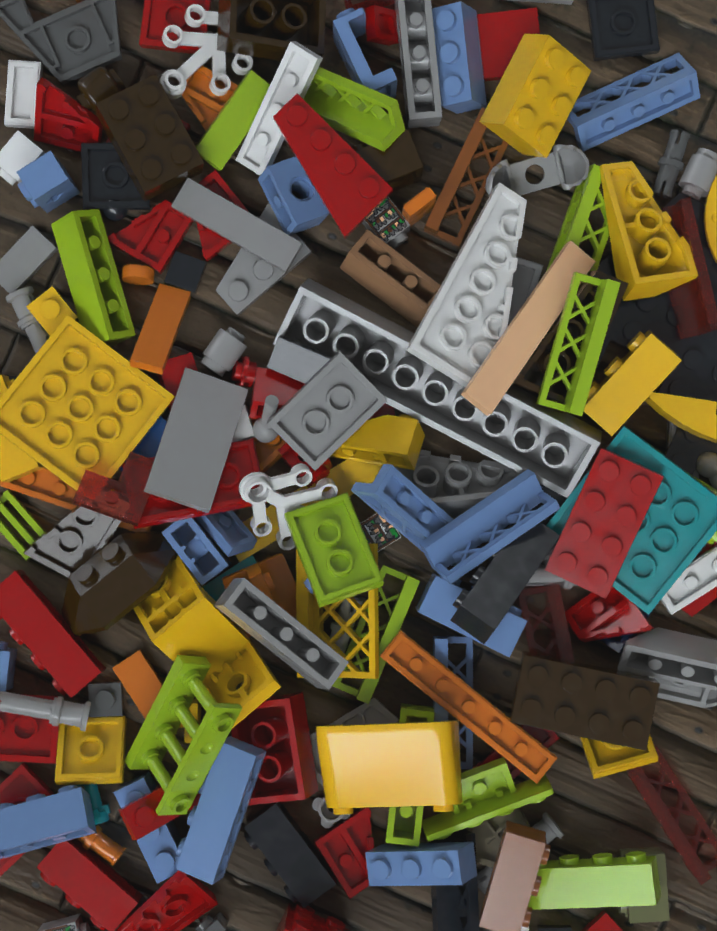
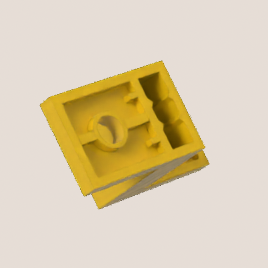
(186, 622)

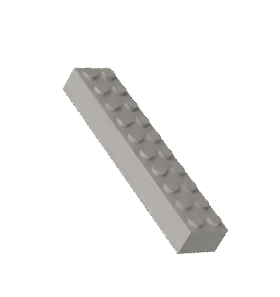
(515, 433)

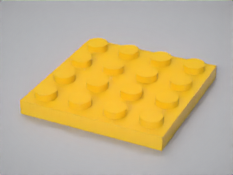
(80, 406)

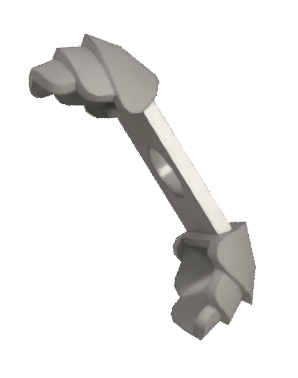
(563, 166)

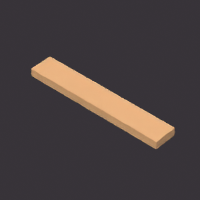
(526, 330)

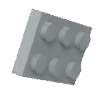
(327, 410)

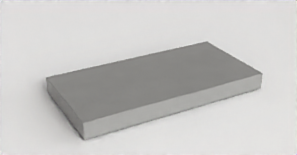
(196, 440)

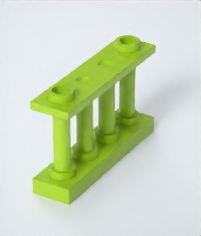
(162, 723)

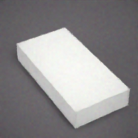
(21, 93)

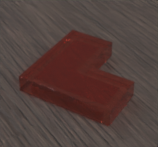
(121, 498)

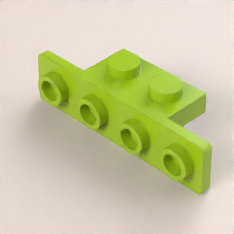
(486, 794)

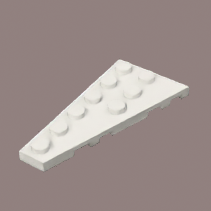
(476, 293)

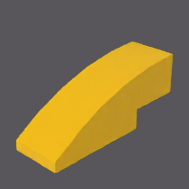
(687, 413)

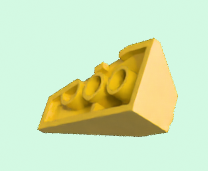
(642, 240)

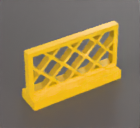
(313, 618)

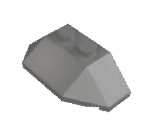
(678, 661)

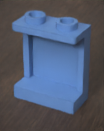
(346, 29)

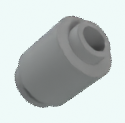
(699, 174)
(224, 351)

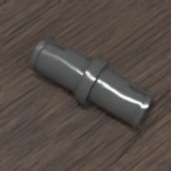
(671, 163)

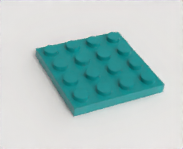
(672, 532)

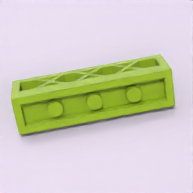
(349, 115)
(577, 218)
(590, 347)
(391, 628)

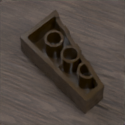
(534, 370)

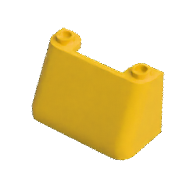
(390, 765)

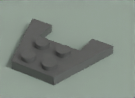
(71, 39)

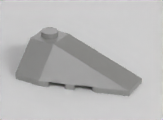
(457, 483)

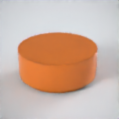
(137, 274)

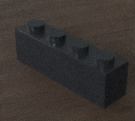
(502, 582)

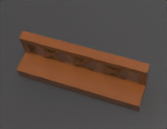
(454, 183)

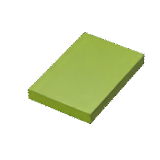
(333, 549)

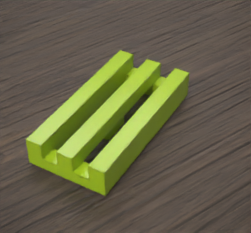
(9, 535)

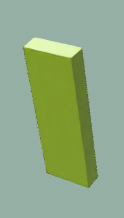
(233, 121)

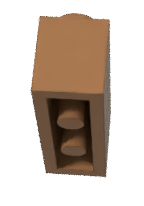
(390, 277)

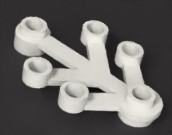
(208, 49)
(284, 503)

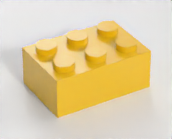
(535, 95)
(630, 381)

